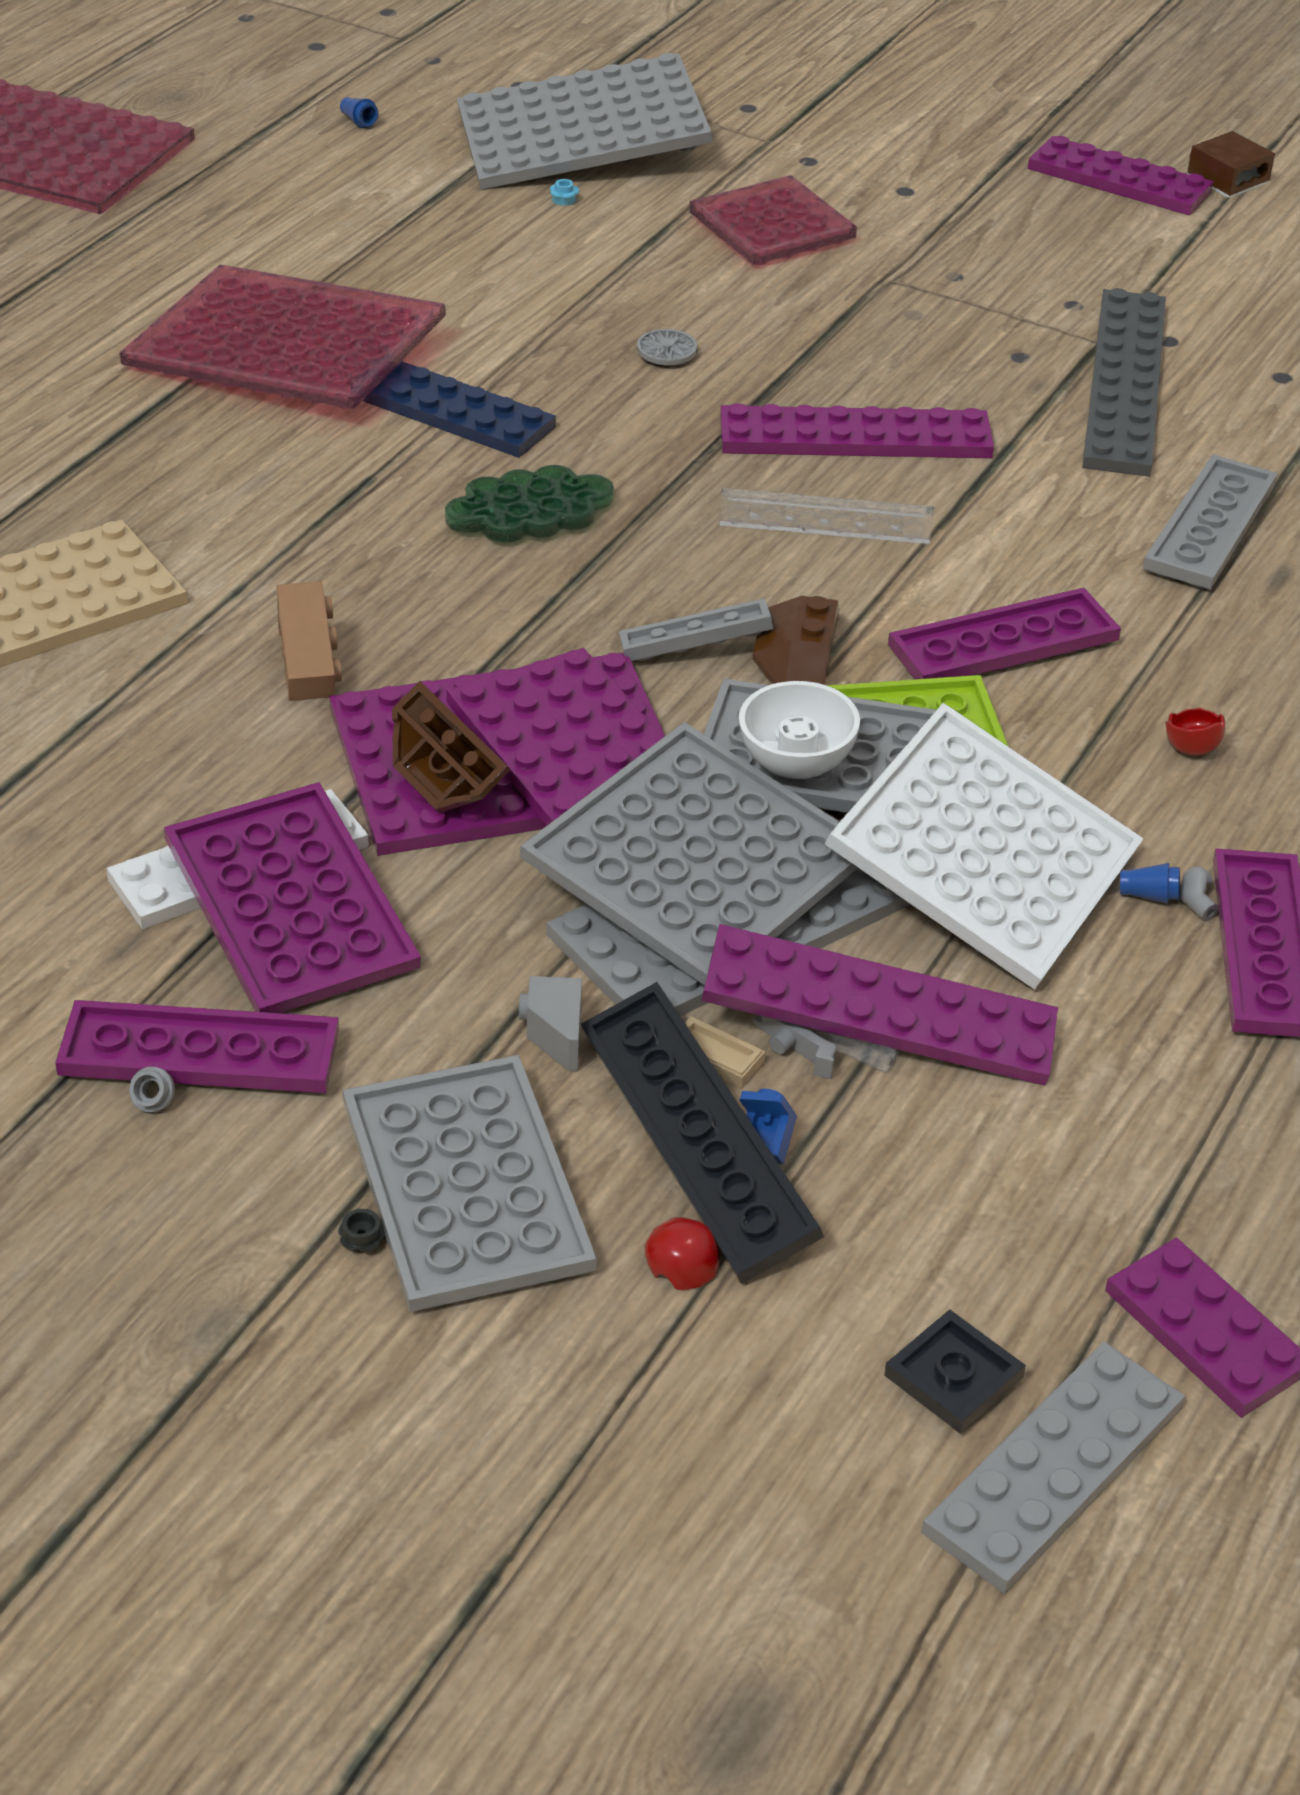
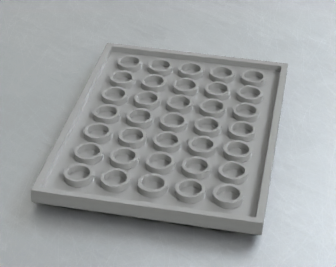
(582, 120)

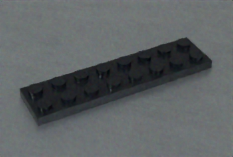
(702, 1133)

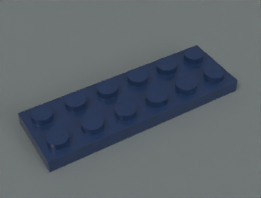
(461, 409)

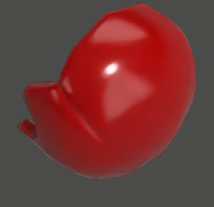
(1195, 731)
(683, 1253)

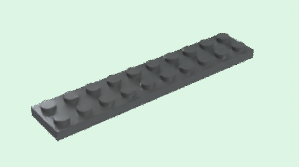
(1125, 383)

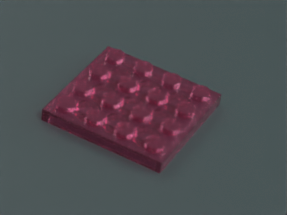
(772, 220)

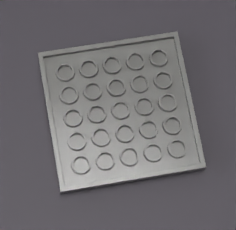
(691, 845)

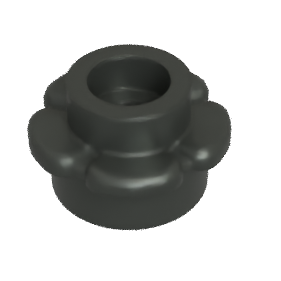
(361, 1231)

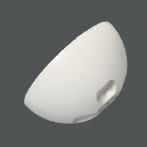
(799, 728)

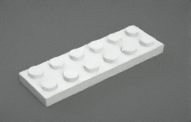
(157, 889)

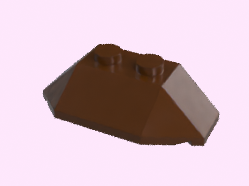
(800, 640)
(441, 752)

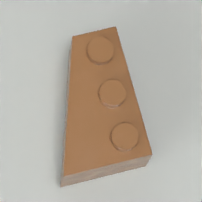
(307, 640)

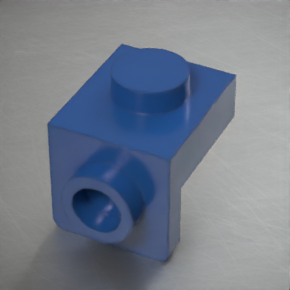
(771, 1118)

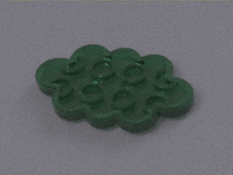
(529, 503)

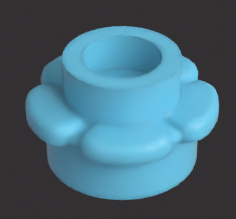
(564, 192)

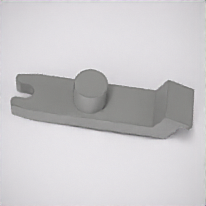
(800, 1039)

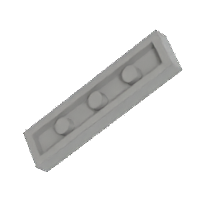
(696, 630)

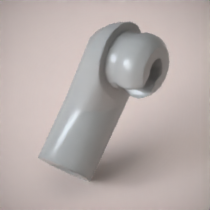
(1193, 892)

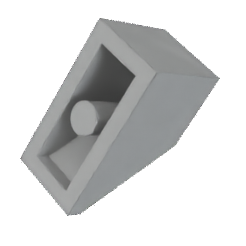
(554, 1017)

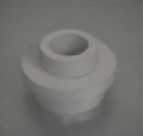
(139, 1089)

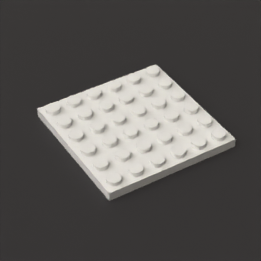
(985, 844)

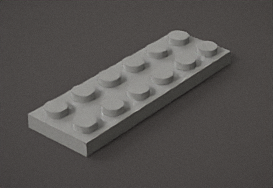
(1210, 522)
(1052, 1466)

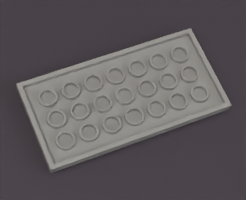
(625, 965)

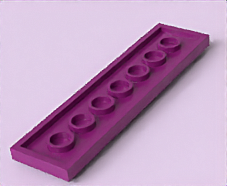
(855, 431)
(881, 1004)

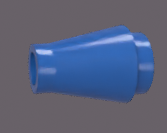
(360, 111)
(1152, 883)

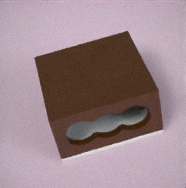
(1232, 163)

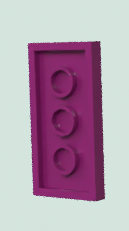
(1208, 1326)

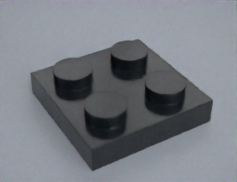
(954, 1370)

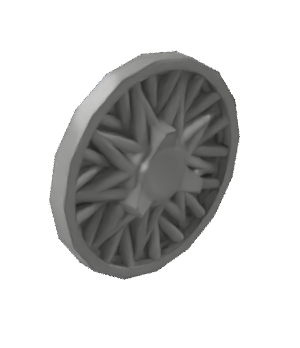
(667, 347)

